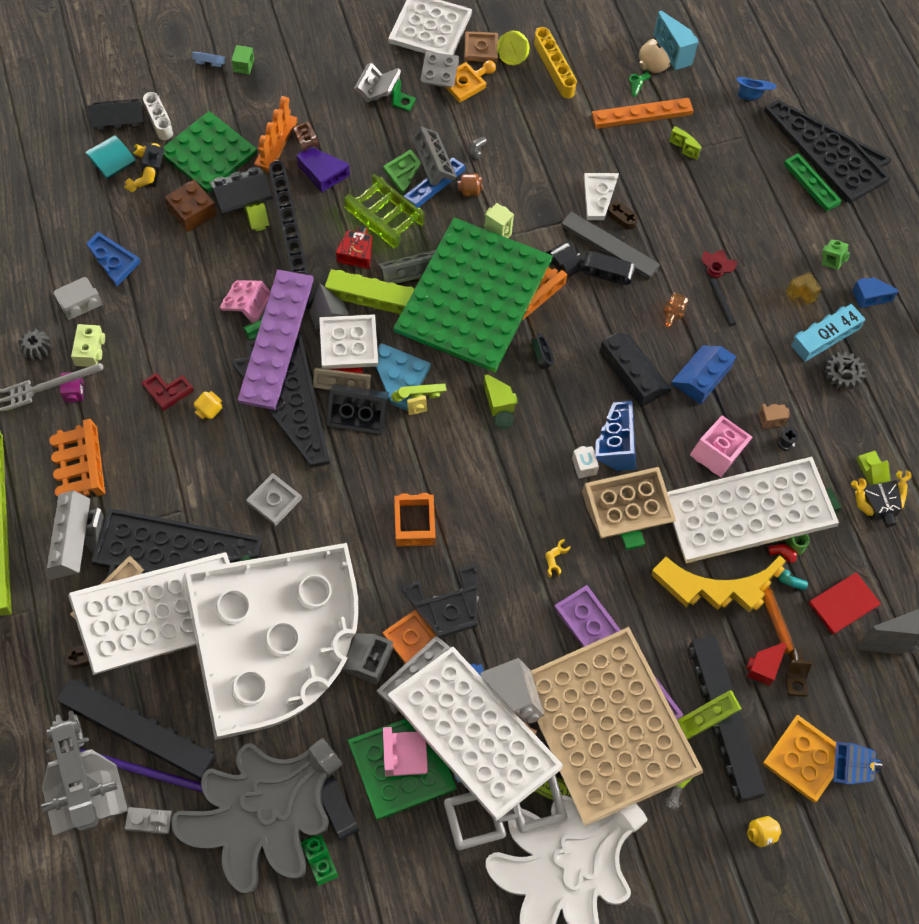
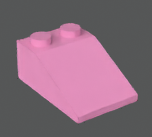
(720, 446)

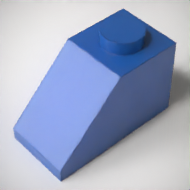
(873, 292)

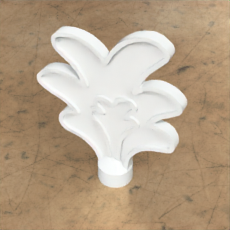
(567, 865)

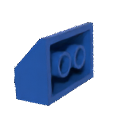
(704, 372)

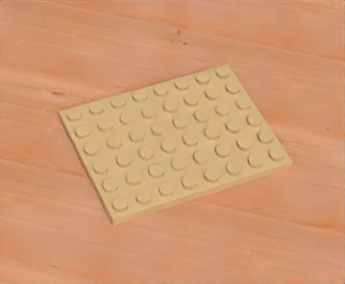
(611, 727)

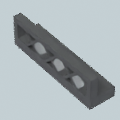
(433, 156)
(405, 268)

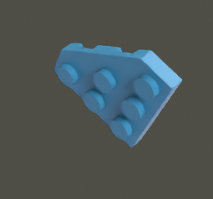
(400, 370)

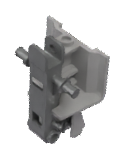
(79, 784)

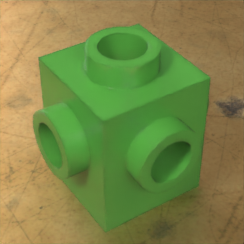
(835, 254)

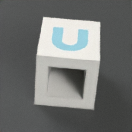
(585, 462)

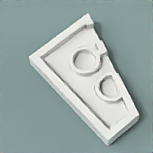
(598, 193)

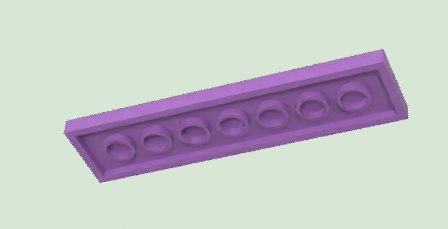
(275, 340)
(591, 623)

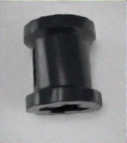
(788, 439)

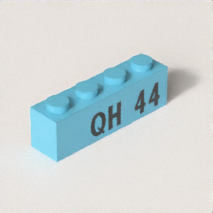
(827, 332)

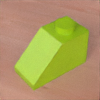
(257, 216)
(499, 395)

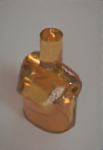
(675, 308)

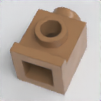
(773, 415)

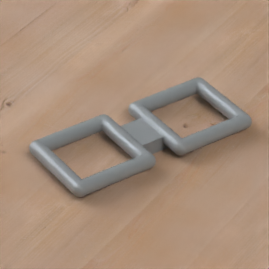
(514, 813)

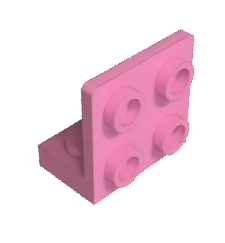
(247, 297)
(404, 753)

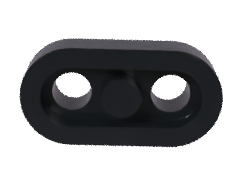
(542, 351)

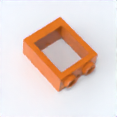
(414, 538)

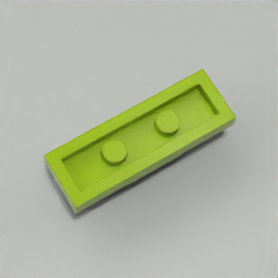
(709, 714)

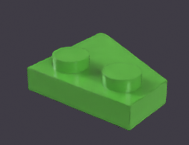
(402, 170)

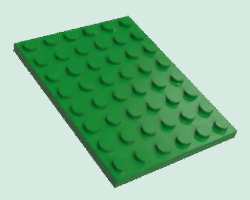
(473, 294)

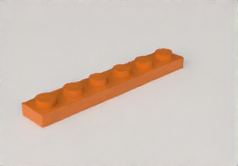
(642, 113)

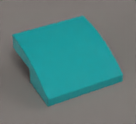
(110, 157)

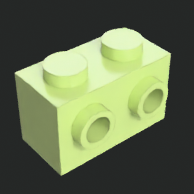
(499, 220)
(87, 345)

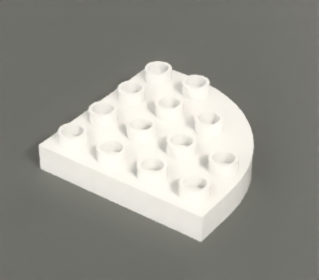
(271, 634)

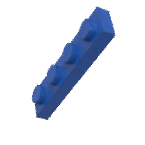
(425, 190)

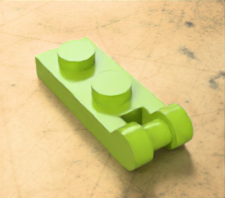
(432, 391)

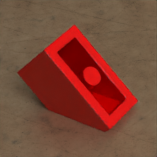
(766, 664)

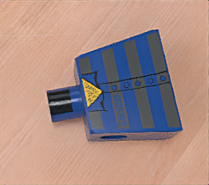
(855, 764)

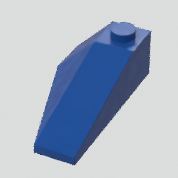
(617, 438)

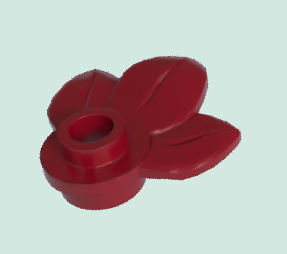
(718, 262)

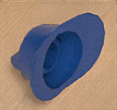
(753, 89)

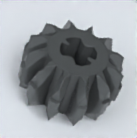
(34, 345)

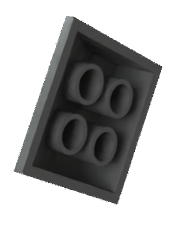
(894, 636)

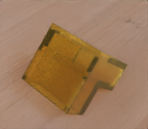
(805, 287)

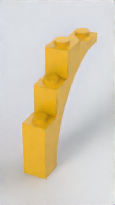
(718, 593)

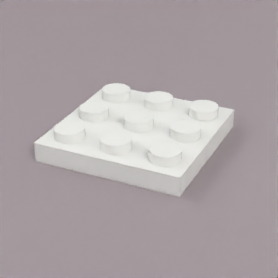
(348, 341)

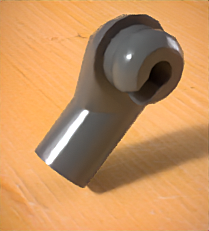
(474, 153)

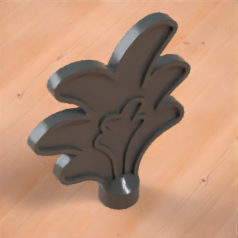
(261, 811)

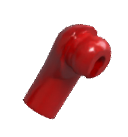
(785, 550)

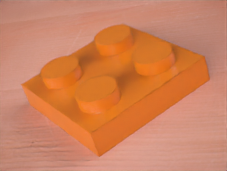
(409, 636)

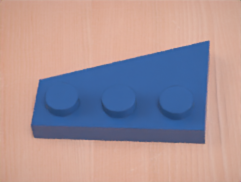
(112, 257)

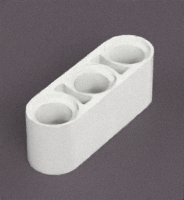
(158, 116)

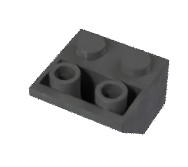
(368, 657)

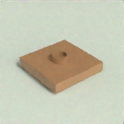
(481, 46)

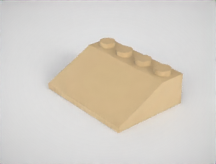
(628, 502)

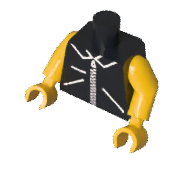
(150, 166)
(882, 499)

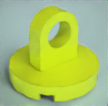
(513, 47)

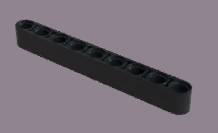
(291, 225)

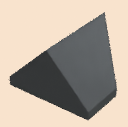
(326, 305)
(93, 529)

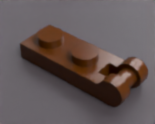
(306, 136)

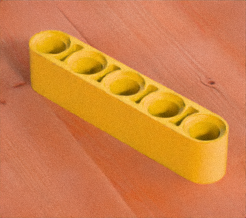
(555, 62)

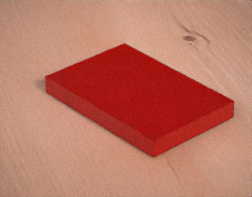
(844, 603)

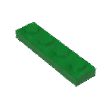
(812, 182)

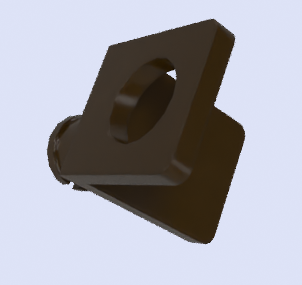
(798, 673)

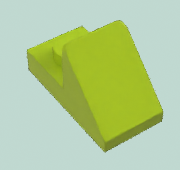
(873, 468)

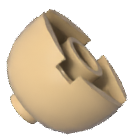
(653, 58)

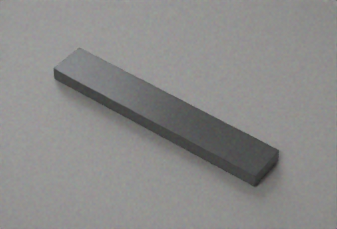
(609, 244)

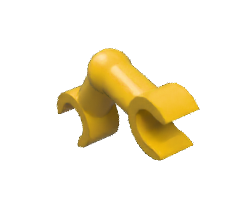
(550, 558)

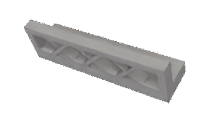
(425, 656)

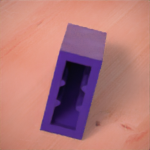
(322, 168)

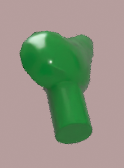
(637, 82)

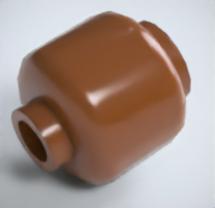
(470, 185)

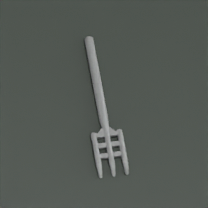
(29, 390)

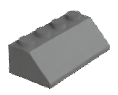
(68, 535)

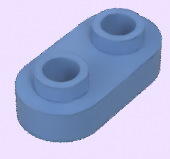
(201, 58)

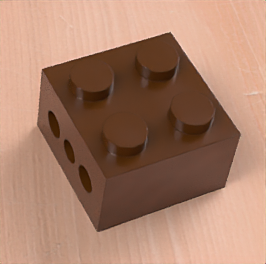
(190, 205)

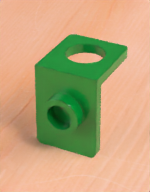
(397, 96)

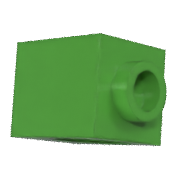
(242, 59)

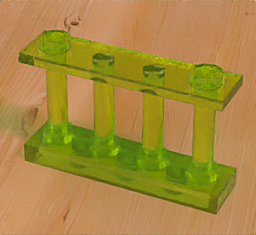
(377, 224)

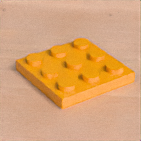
(803, 759)

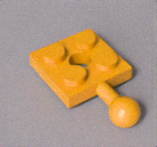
(474, 81)

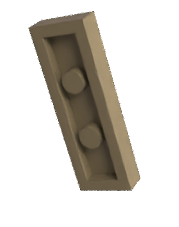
(326, 378)

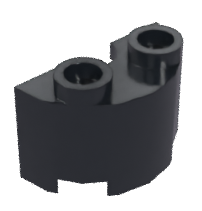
(566, 258)

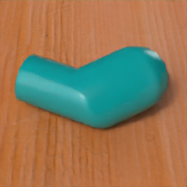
(792, 581)

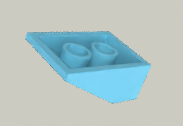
(676, 40)

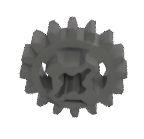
(845, 371)

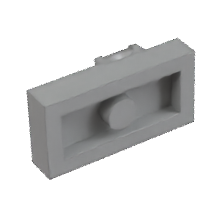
(148, 820)

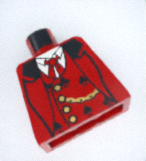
(355, 248)

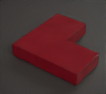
(165, 394)

